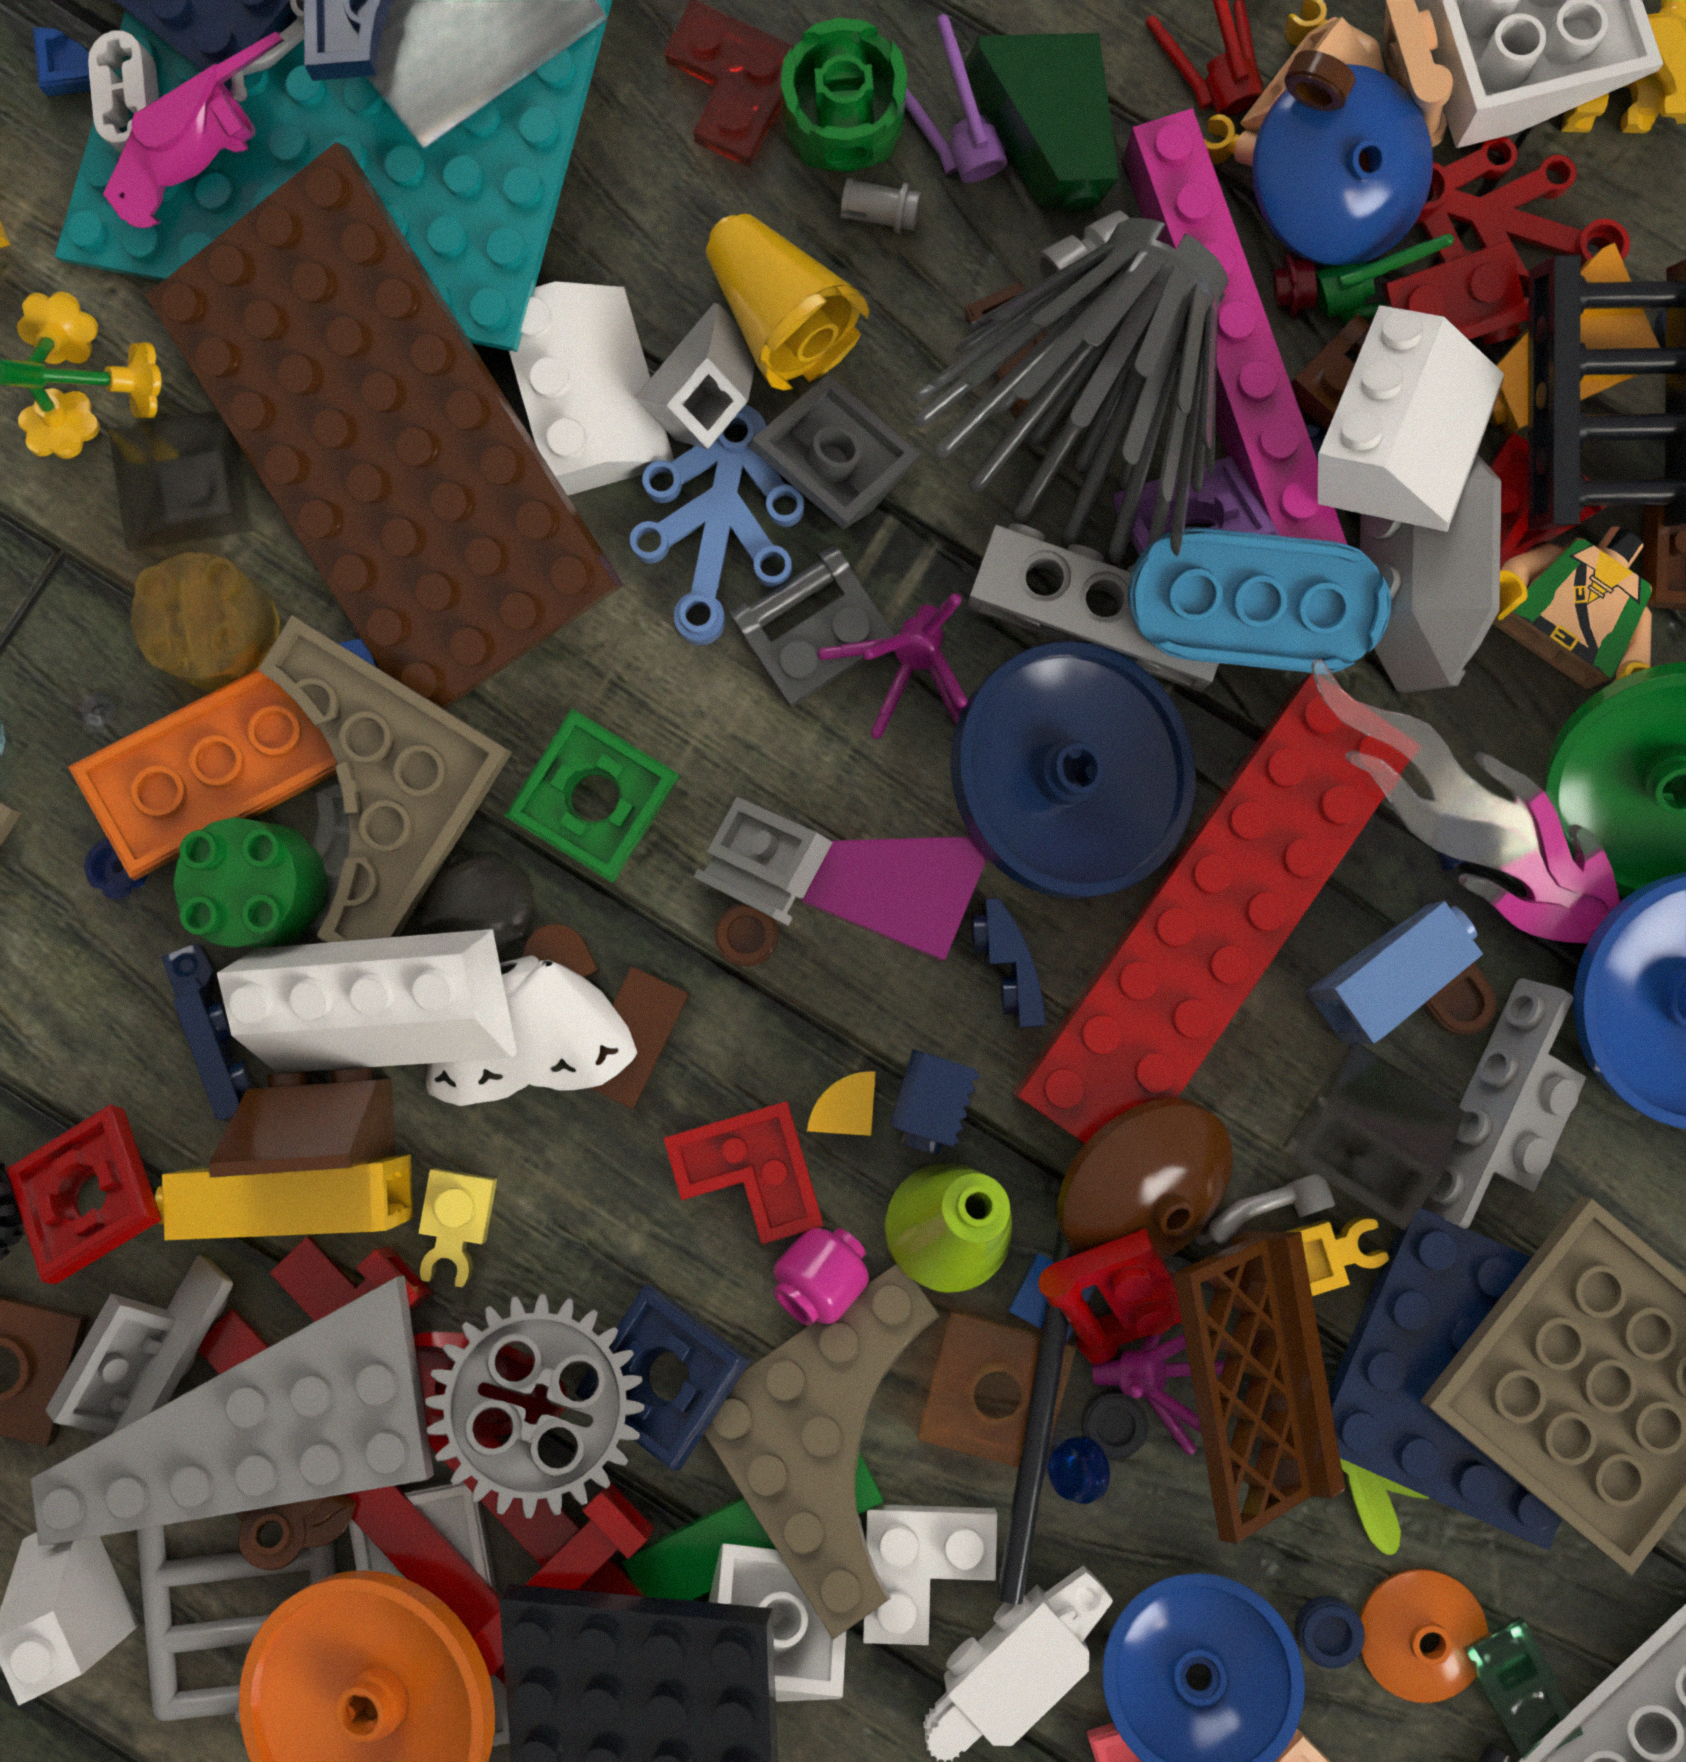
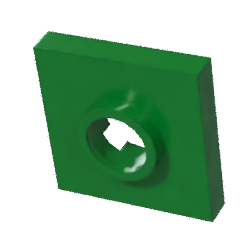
(574, 754)

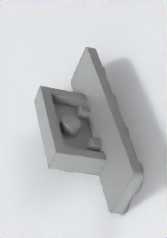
(1511, 1105)
(138, 1354)

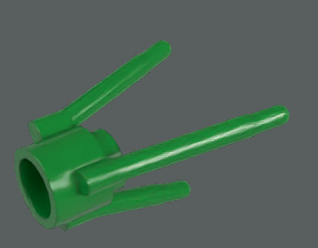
(1345, 287)

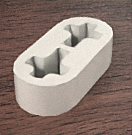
(113, 96)

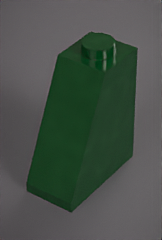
(1049, 113)

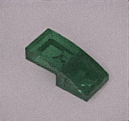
(1519, 1685)

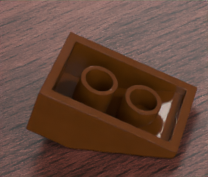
(308, 1125)

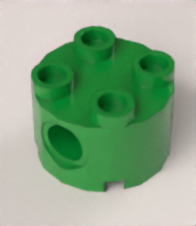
(843, 95)
(248, 883)

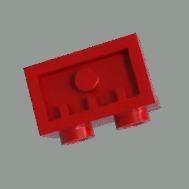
(1473, 292)

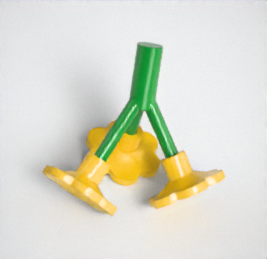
(60, 332)

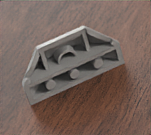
(1439, 585)

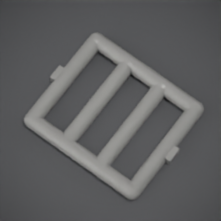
(165, 1639)

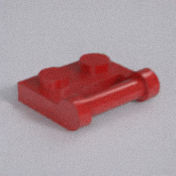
(1132, 1282)

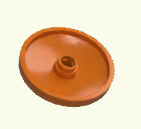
(365, 1675)

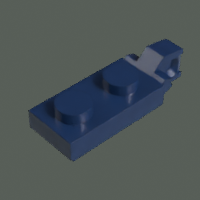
(207, 1029)

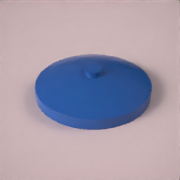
(1634, 1001)

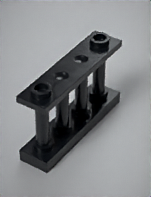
(1554, 376)

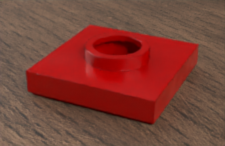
(49, 1190)

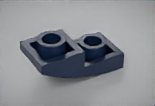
(1004, 944)

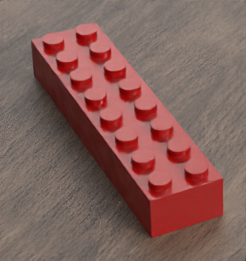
(1211, 920)

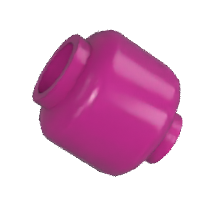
(820, 1276)

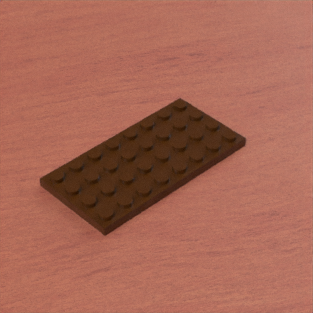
(382, 433)

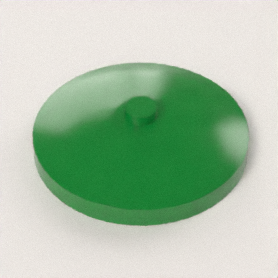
(1624, 774)

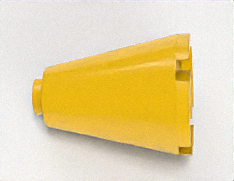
(784, 301)

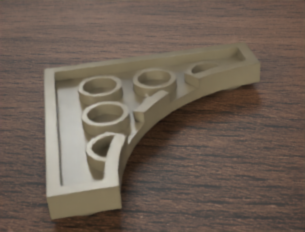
(403, 771)
(796, 1439)

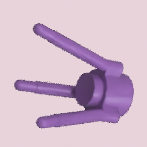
(975, 143)

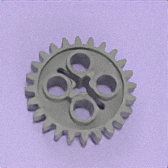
(516, 1466)

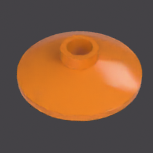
(1397, 1619)

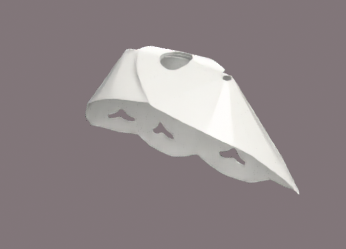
(552, 1019)

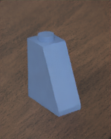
(1396, 974)

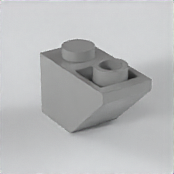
(702, 381)

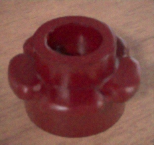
(1295, 285)

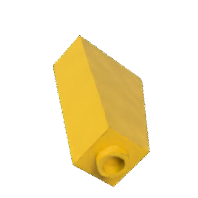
(287, 1203)

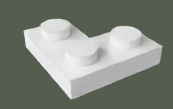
(920, 1545)

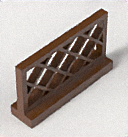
(1284, 1386)

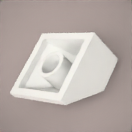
(805, 1655)

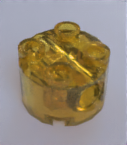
(203, 619)

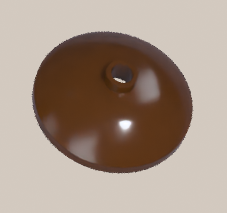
(1151, 1170)

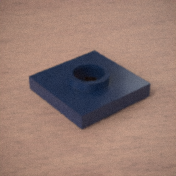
(660, 1326)

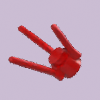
(1233, 76)

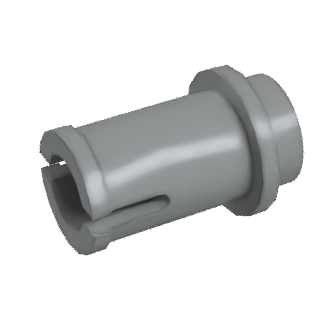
(881, 204)

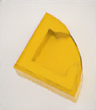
(845, 1106)

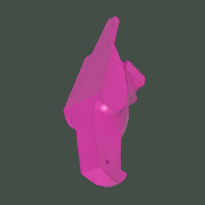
(181, 137)

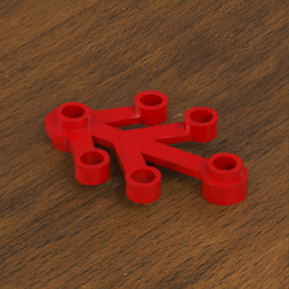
(1496, 213)

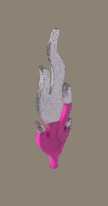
(1471, 824)

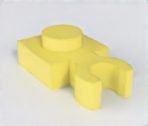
(455, 1212)

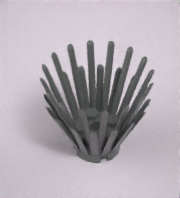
(1131, 323)

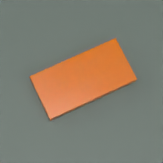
(202, 765)

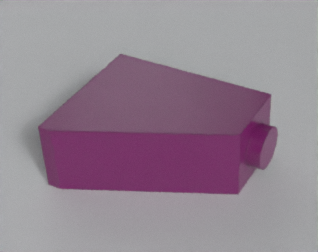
(900, 888)

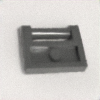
(793, 656)

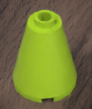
(949, 1227)

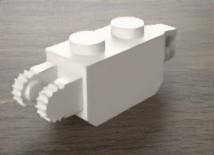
(1017, 1667)

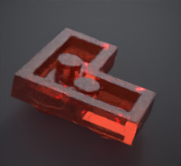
(746, 77)

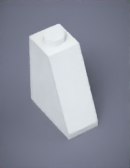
(60, 1614)

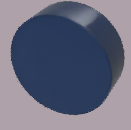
(1329, 1632)

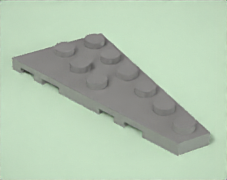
(289, 1425)

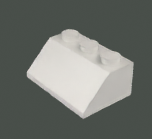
(579, 386)
(1408, 421)

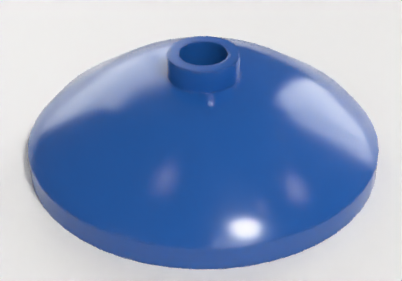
(1312, 176)
(1252, 1667)

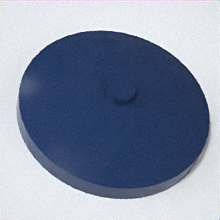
(1073, 770)

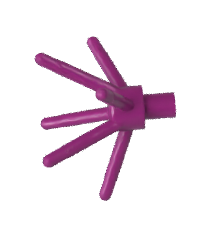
(916, 649)
(1145, 1375)

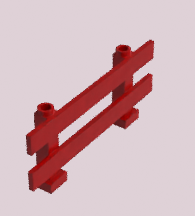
(567, 1553)

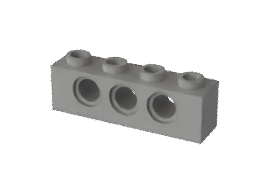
(1064, 616)

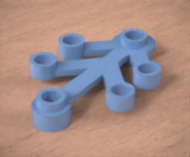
(719, 511)

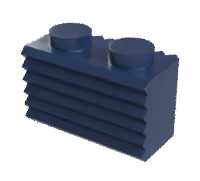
(932, 1102)

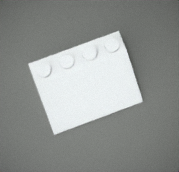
(1535, 58)

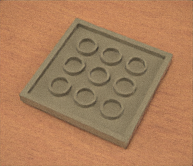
(1583, 1384)

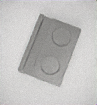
(763, 859)

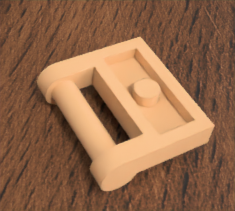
(1409, 59)

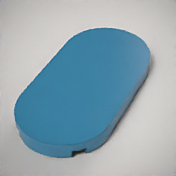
(1259, 600)

